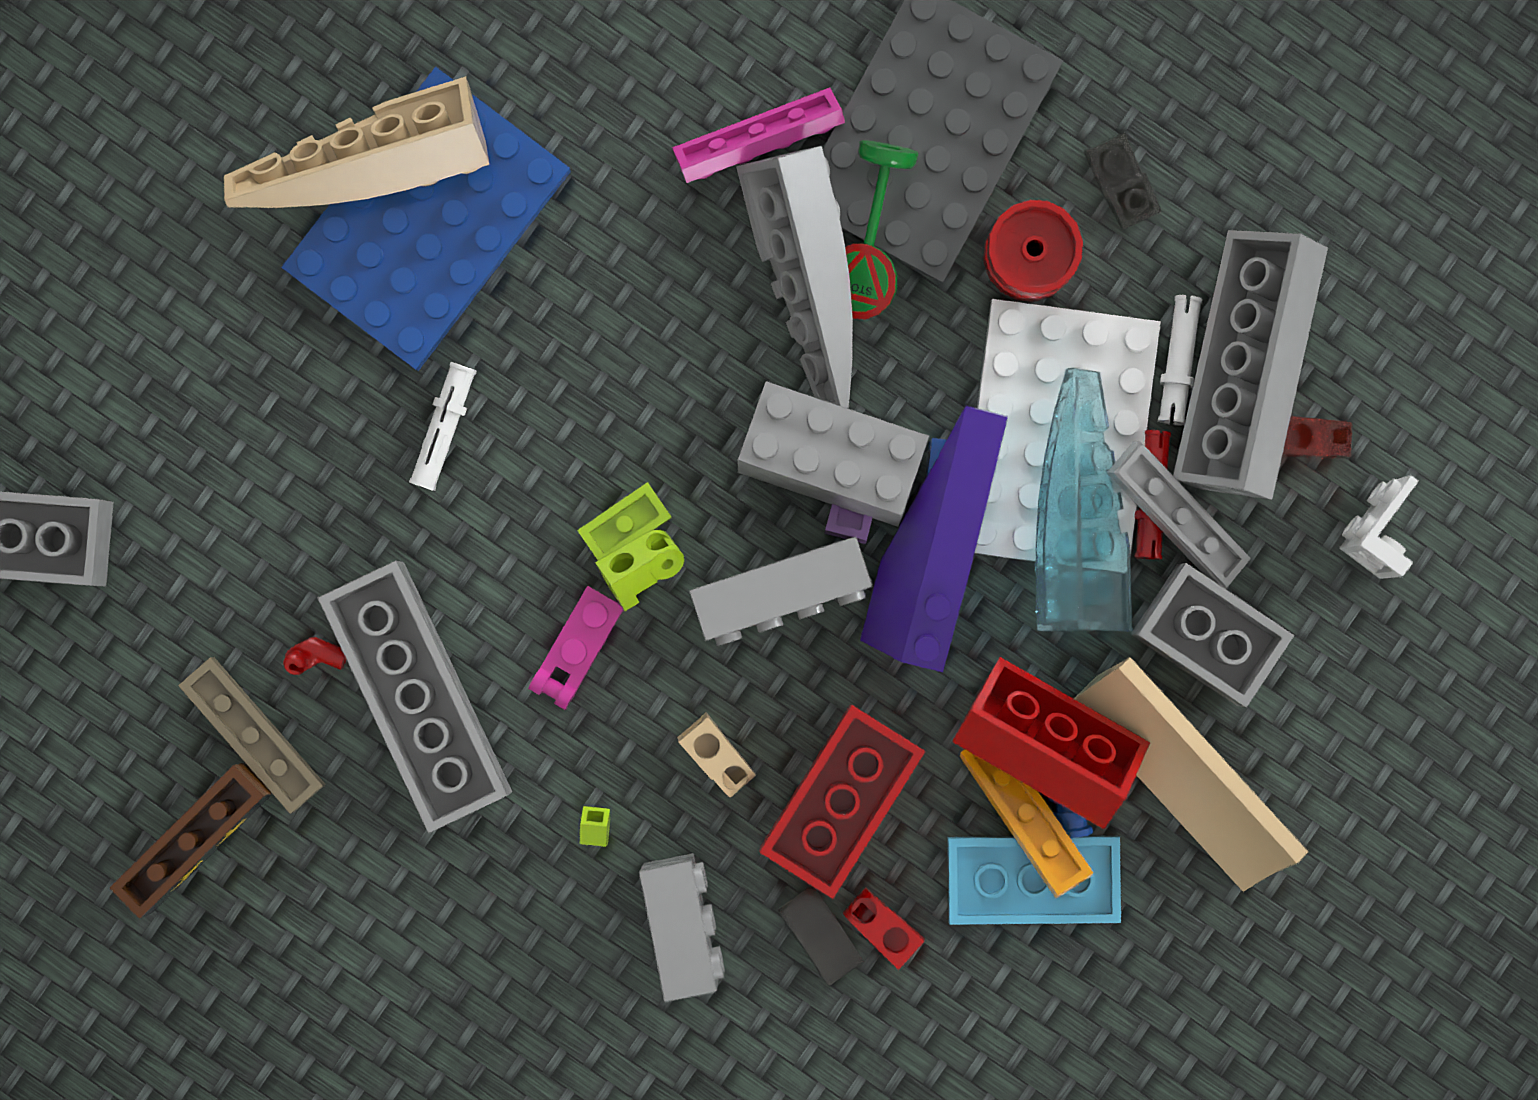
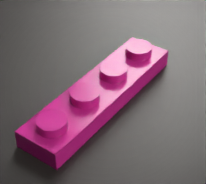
(759, 135)

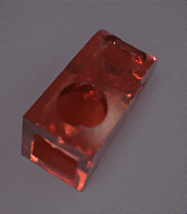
(1318, 438)

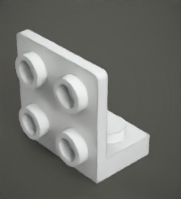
(1385, 555)

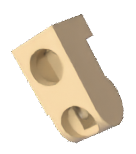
(716, 755)

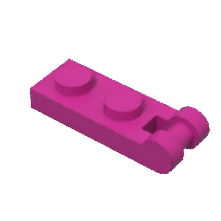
(577, 646)

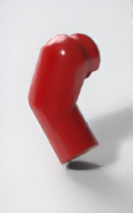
(312, 652)

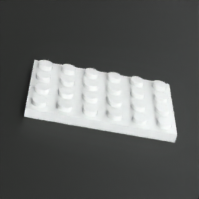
(1022, 379)

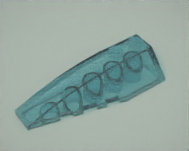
(1079, 542)

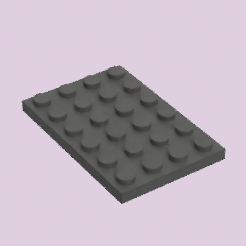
(960, 100)

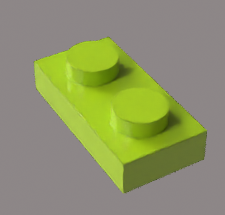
(625, 522)

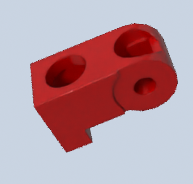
(883, 928)

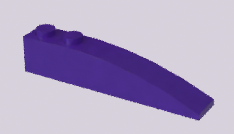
(933, 549)

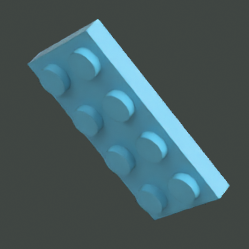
(999, 885)

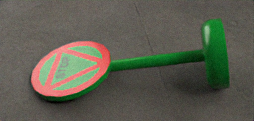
(870, 269)

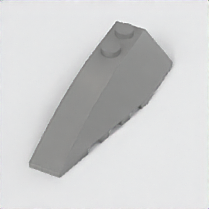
(803, 239)

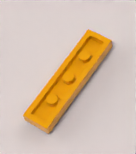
(1032, 826)

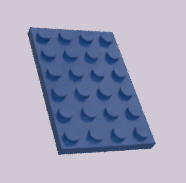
(422, 254)

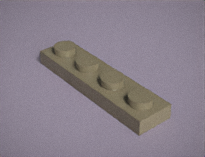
(251, 735)

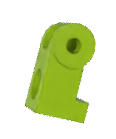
(640, 566)

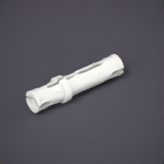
(1180, 360)
(442, 426)

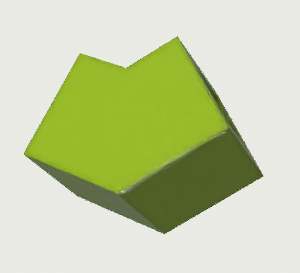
(594, 826)

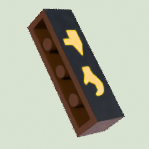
(191, 840)

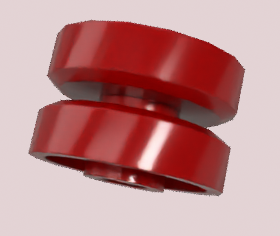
(1033, 225)

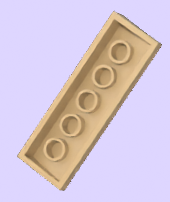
(1194, 779)

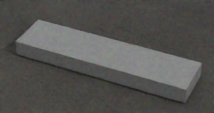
(1178, 514)

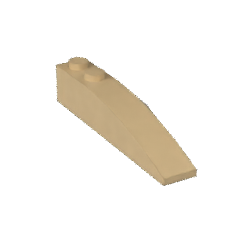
(398, 148)

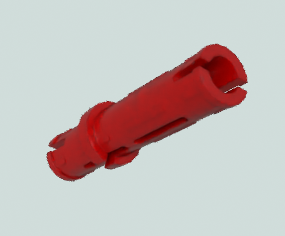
(1148, 533)

